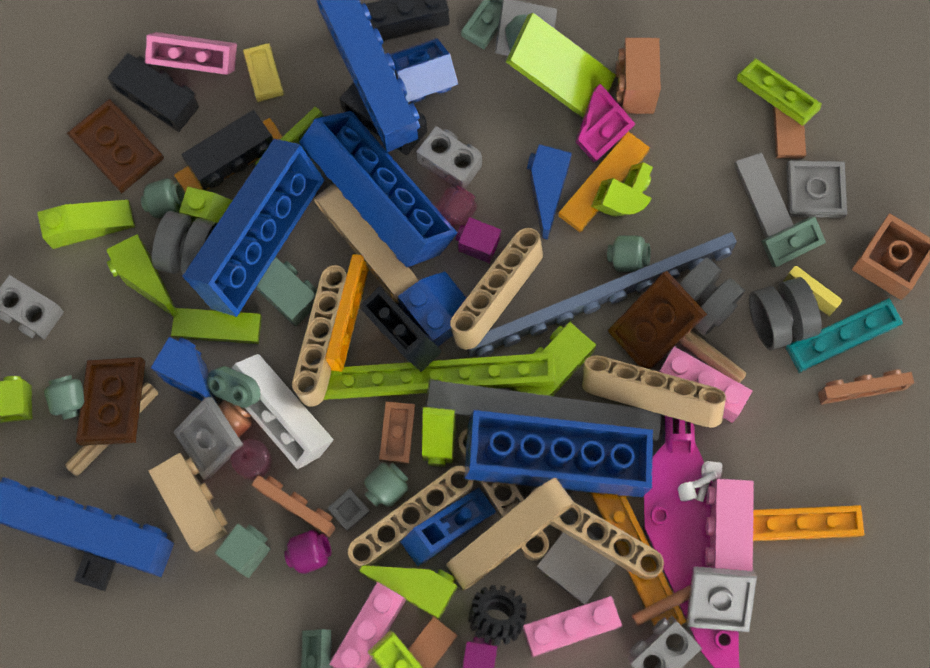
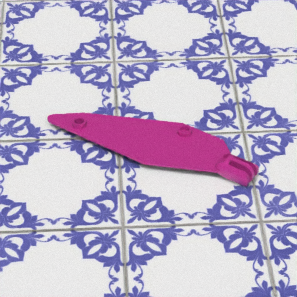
(679, 529)

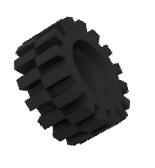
(495, 628)

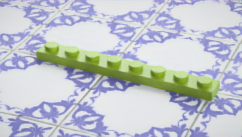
(407, 379)

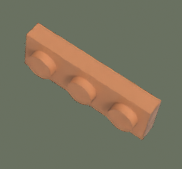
(865, 386)
(295, 504)

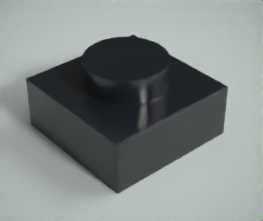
(94, 571)

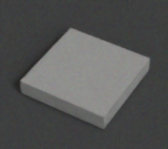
(512, 8)
(816, 189)
(208, 437)
(576, 566)
(721, 599)

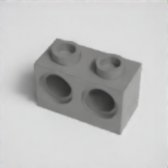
(445, 163)
(28, 305)
(656, 645)

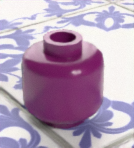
(308, 551)

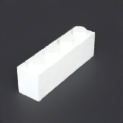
(284, 415)

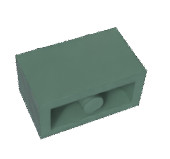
(286, 291)
(244, 549)

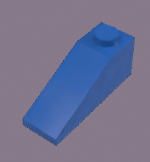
(547, 180)
(447, 526)

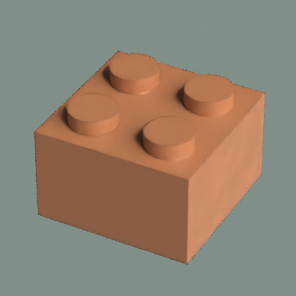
(638, 75)
(894, 257)

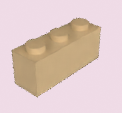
(189, 501)

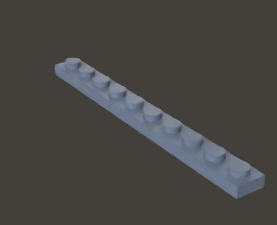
(613, 291)

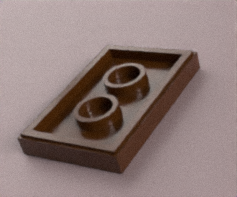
(115, 145)
(657, 321)
(111, 401)

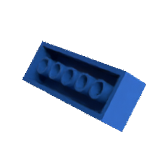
(371, 71)
(378, 188)
(254, 227)
(573, 452)
(85, 529)

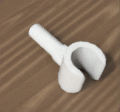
(707, 468)
(687, 490)

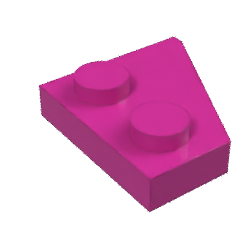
(602, 124)

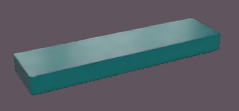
(845, 335)

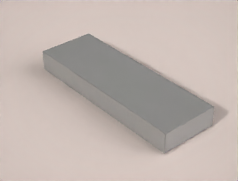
(763, 194)

